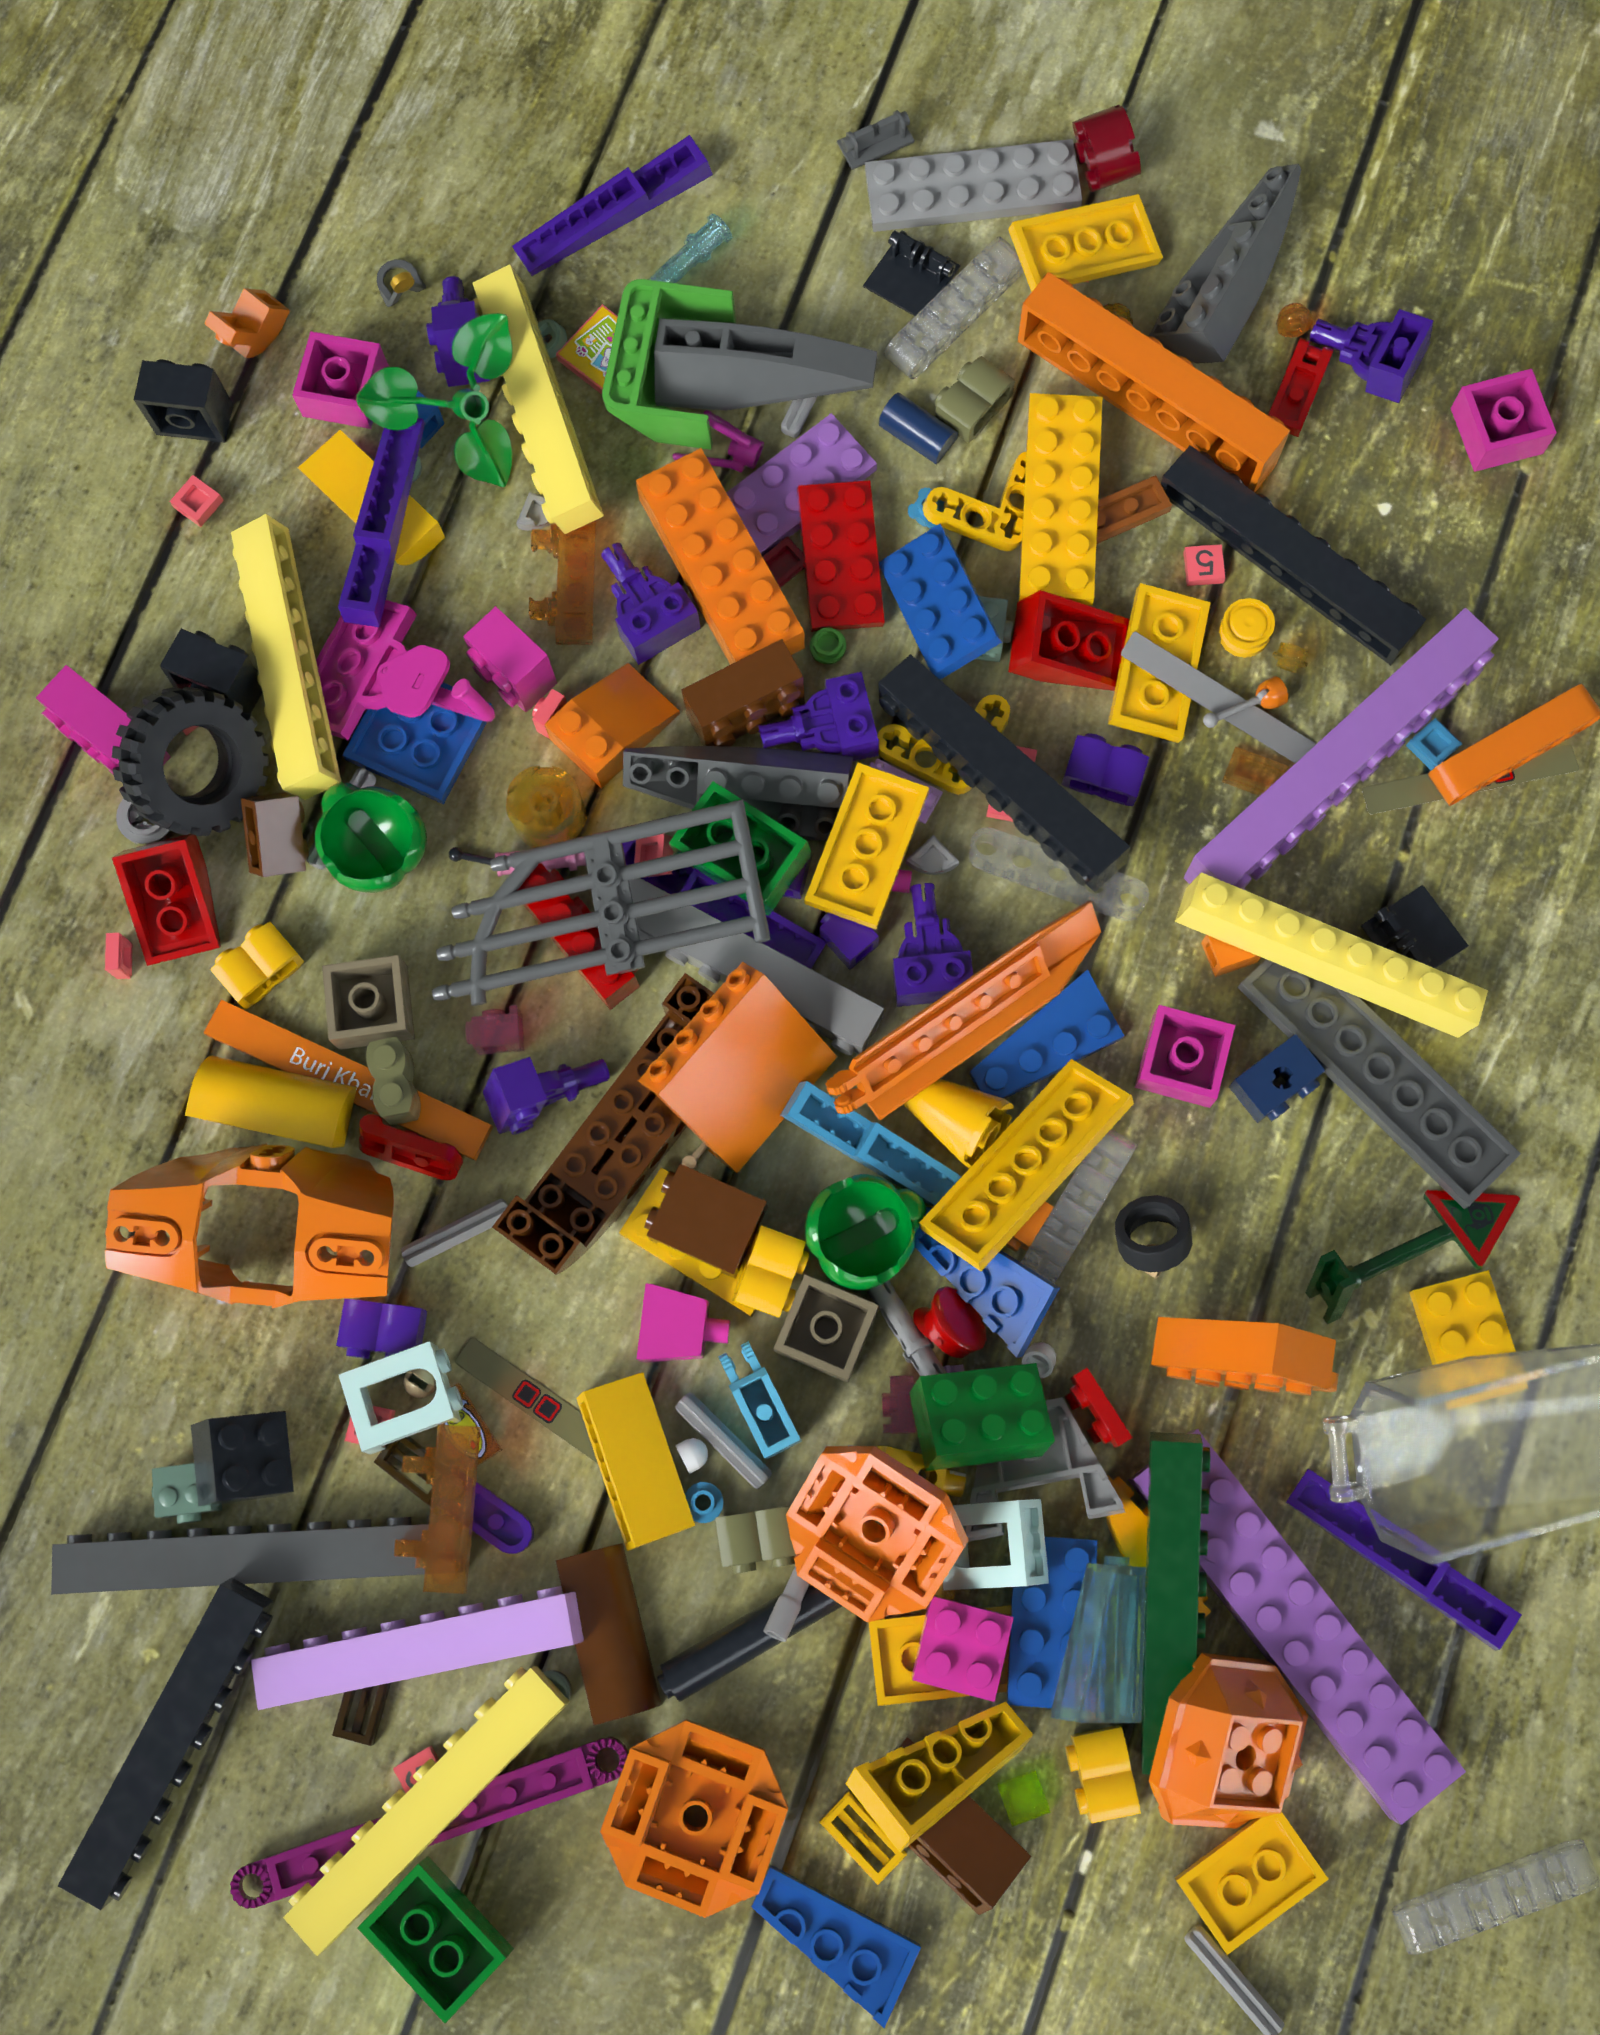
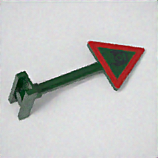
(1472, 1228)

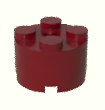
(1106, 147)

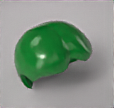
(369, 837)
(863, 1230)

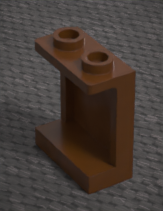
(706, 1219)

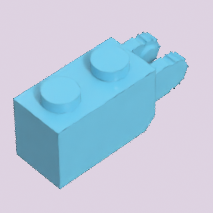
(761, 1405)

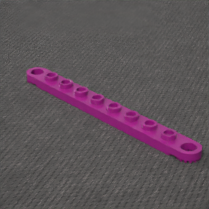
(503, 1798)

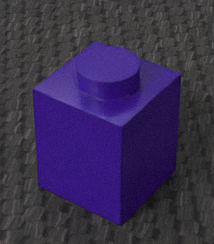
(848, 939)

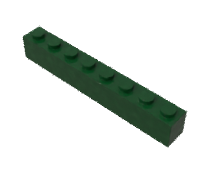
(1172, 1574)

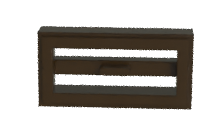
(391, 1449)
(374, 1721)

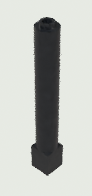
(735, 1646)

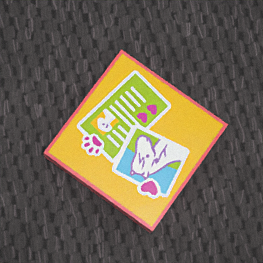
(590, 348)

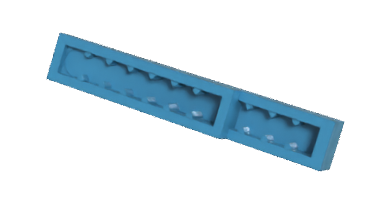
(869, 1144)

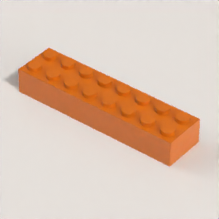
(1149, 381)

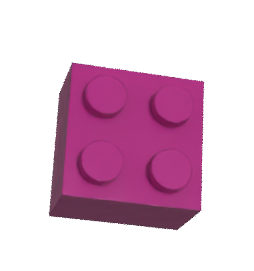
(333, 375)
(1503, 420)
(509, 660)
(1185, 1056)
(962, 1648)

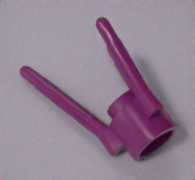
(743, 447)

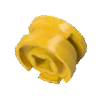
(1246, 627)

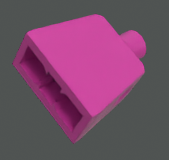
(677, 1326)

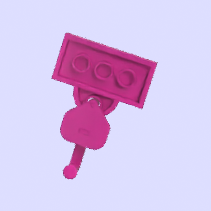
(374, 670)

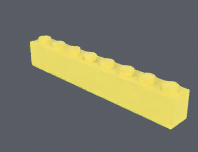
(540, 406)
(285, 658)
(1331, 955)
(425, 1810)

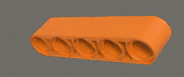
(1515, 744)

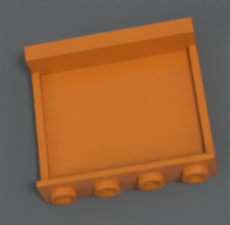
(738, 1066)

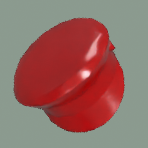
(951, 1324)

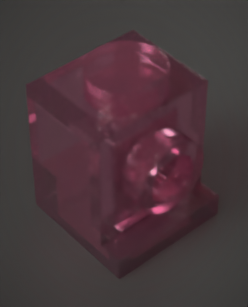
(496, 1031)
(899, 1407)

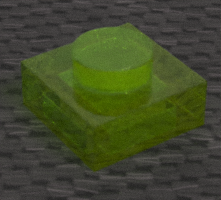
(1023, 1798)

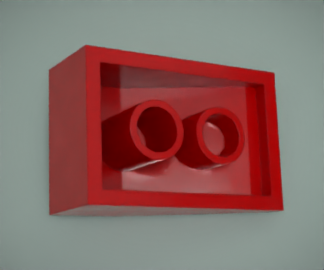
(1067, 642)
(169, 898)

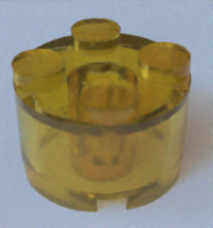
(556, 791)

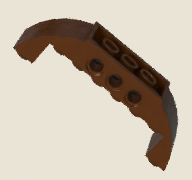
(606, 1156)

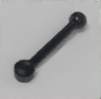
(457, 854)

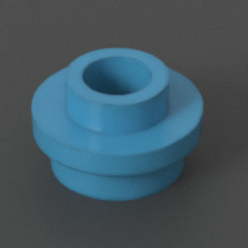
(716, 1501)

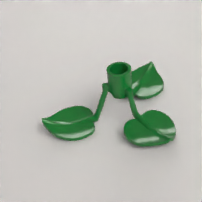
(485, 349)

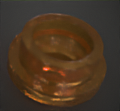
(1294, 320)

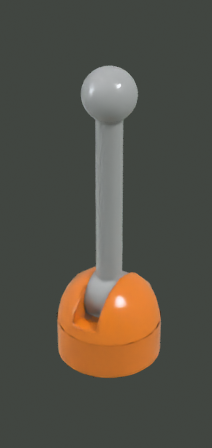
(1269, 694)

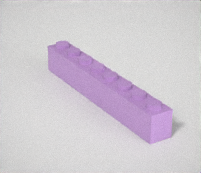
(417, 1650)

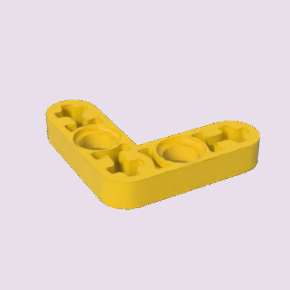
(994, 518)
(939, 773)

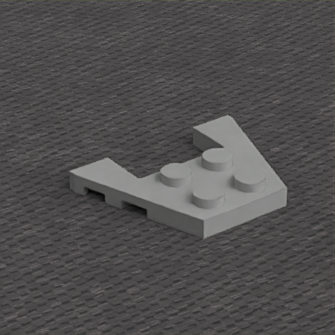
(1064, 1460)

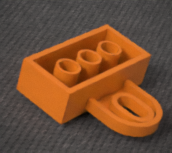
(1245, 1354)

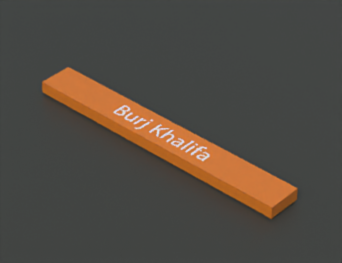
(303, 1057)

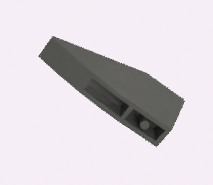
(1230, 274)
(751, 365)
(786, 785)

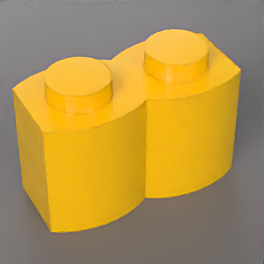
(256, 965)
(770, 1272)
(1104, 1774)

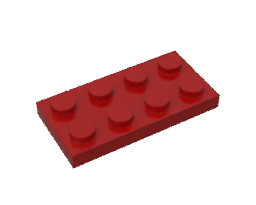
(840, 555)

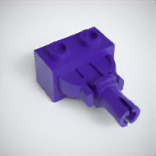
(446, 321)
(1380, 352)
(650, 611)
(830, 721)
(931, 961)
(518, 1093)

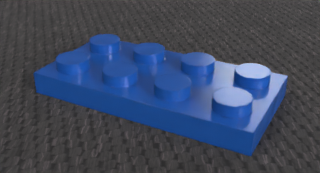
(939, 602)
(1044, 1622)

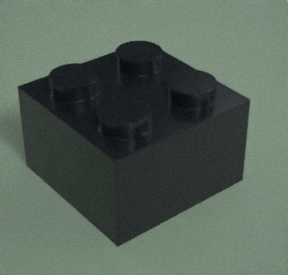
(183, 400)
(212, 667)
(242, 1458)

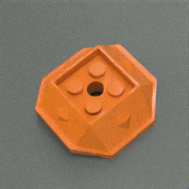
(853, 1557)
(1227, 1744)
(686, 1864)

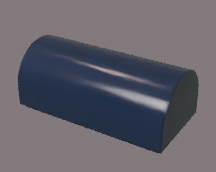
(917, 428)

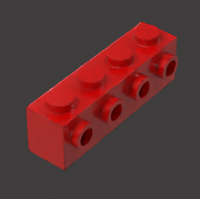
(610, 988)

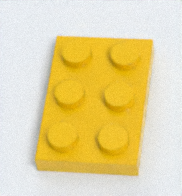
(1462, 1318)
(1250, 1879)

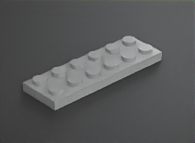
(973, 185)

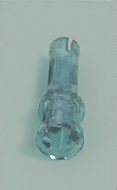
(696, 249)

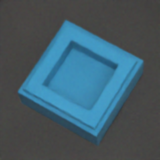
(1433, 744)

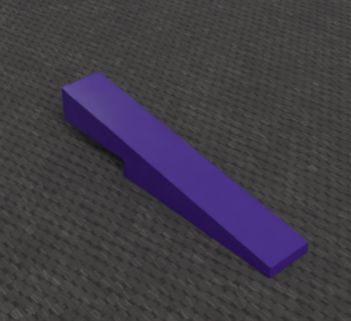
(614, 205)
(380, 526)
(784, 935)
(1434, 1583)

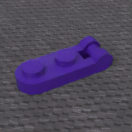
(500, 1522)

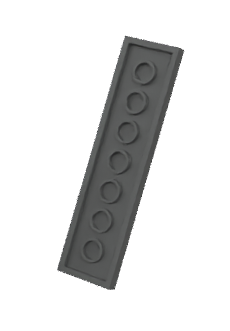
(1385, 1079)

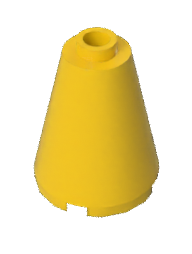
(961, 1118)

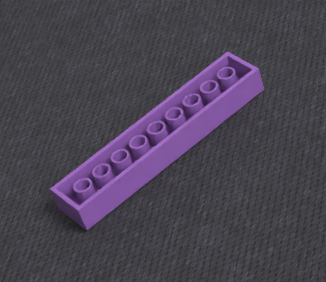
(1347, 754)
(1317, 1650)

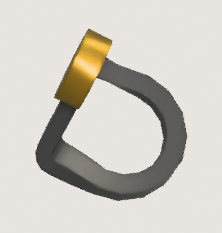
(400, 283)

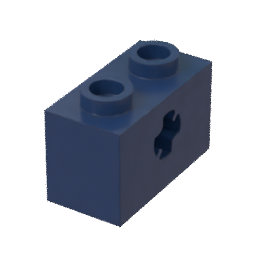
(1294, 1064)

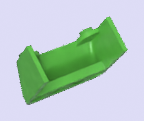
(631, 365)

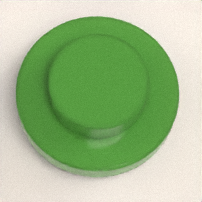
(827, 646)

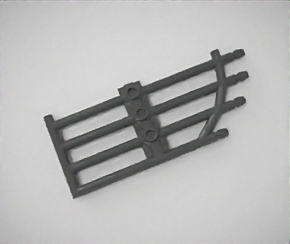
(612, 901)

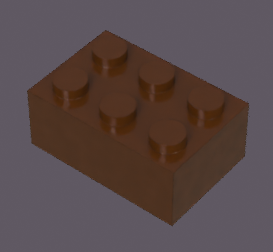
(744, 696)

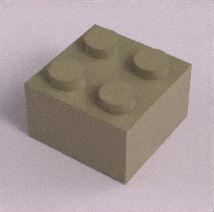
(368, 1001)
(826, 1328)

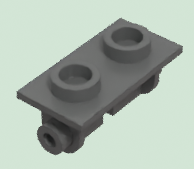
(876, 140)

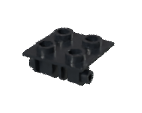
(910, 273)
(1416, 929)

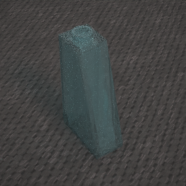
(1105, 1647)

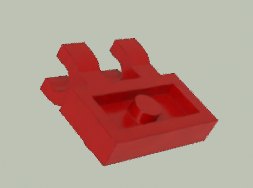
(1108, 1424)

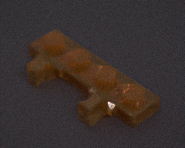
(573, 602)
(447, 1542)

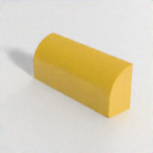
(343, 475)
(271, 1101)
(635, 1461)

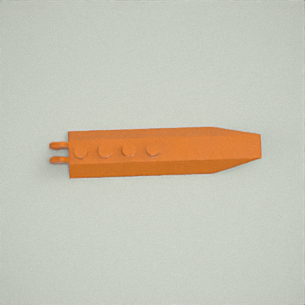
(966, 1017)

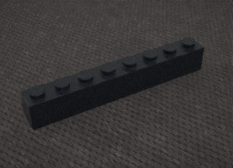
(1292, 555)
(1003, 774)
(166, 1744)

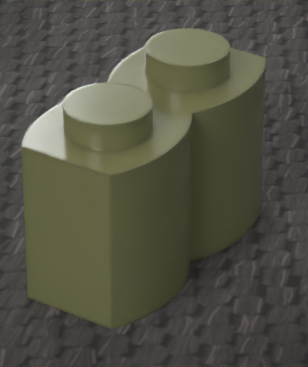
(974, 398)
(393, 1075)
(755, 1538)

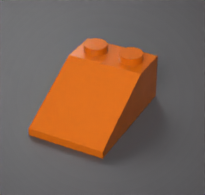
(607, 719)

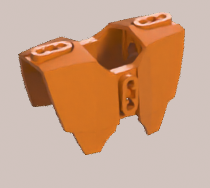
(339, 1207)

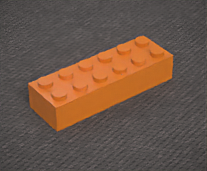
(718, 558)

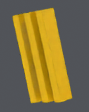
(838, 1810)

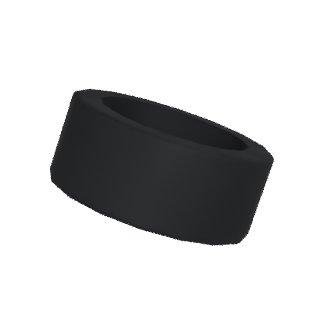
(1158, 1257)

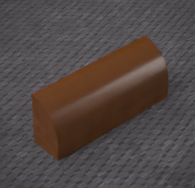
(614, 1647)
(971, 1853)

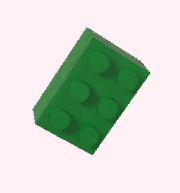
(776, 849)
(981, 1416)
(435, 1939)

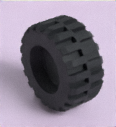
(143, 752)

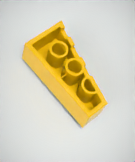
(927, 1779)

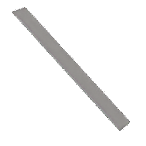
(1215, 697)

